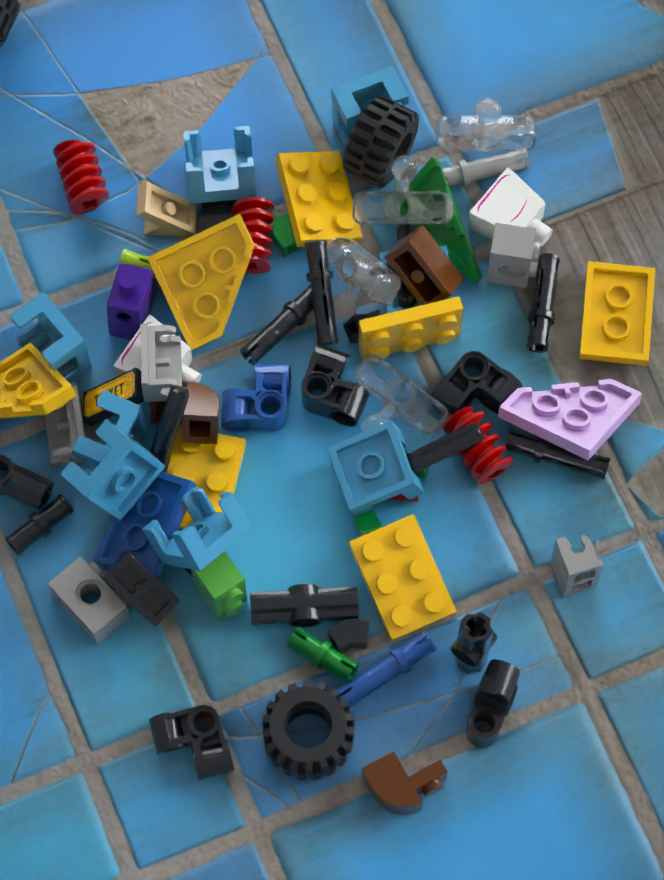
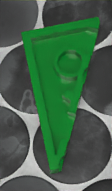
(452, 233)

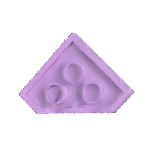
(571, 414)

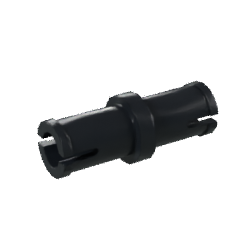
(39, 524)

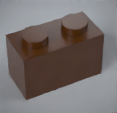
(424, 267)

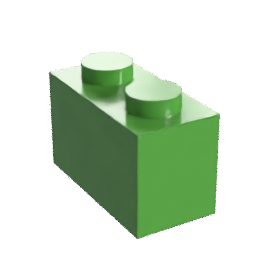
(221, 587)

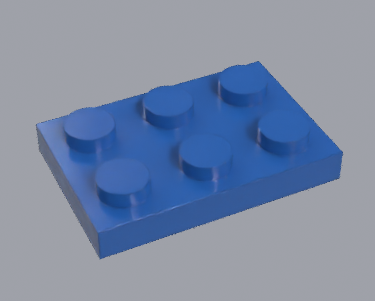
(159, 502)

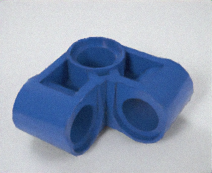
(244, 408)

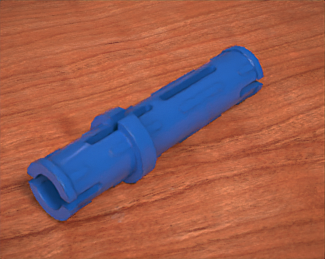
(397, 662)

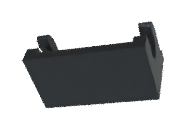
(140, 588)

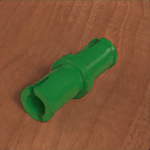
(323, 654)

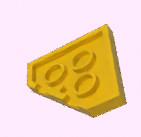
(204, 278)
(30, 385)

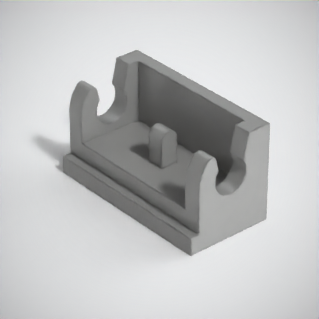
(159, 361)
(63, 430)
(575, 571)

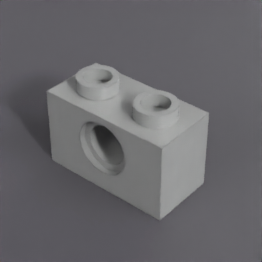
(513, 255)
(96, 618)

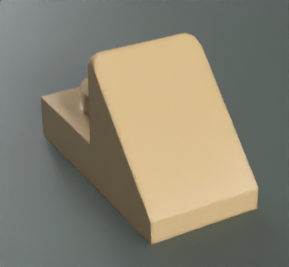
(165, 212)

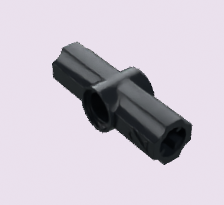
(24, 484)
(304, 605)
(473, 642)

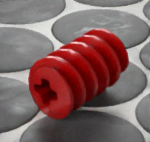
(80, 175)
(257, 218)
(481, 457)

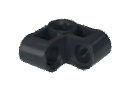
(490, 387)
(342, 399)
(492, 701)
(177, 731)

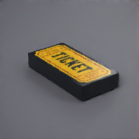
(125, 386)

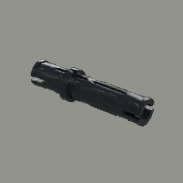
(319, 277)
(293, 314)
(542, 315)
(548, 452)

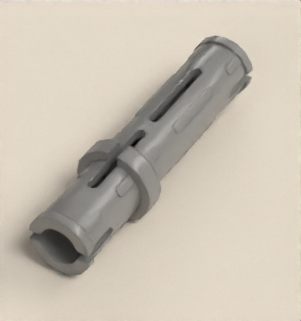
(465, 172)

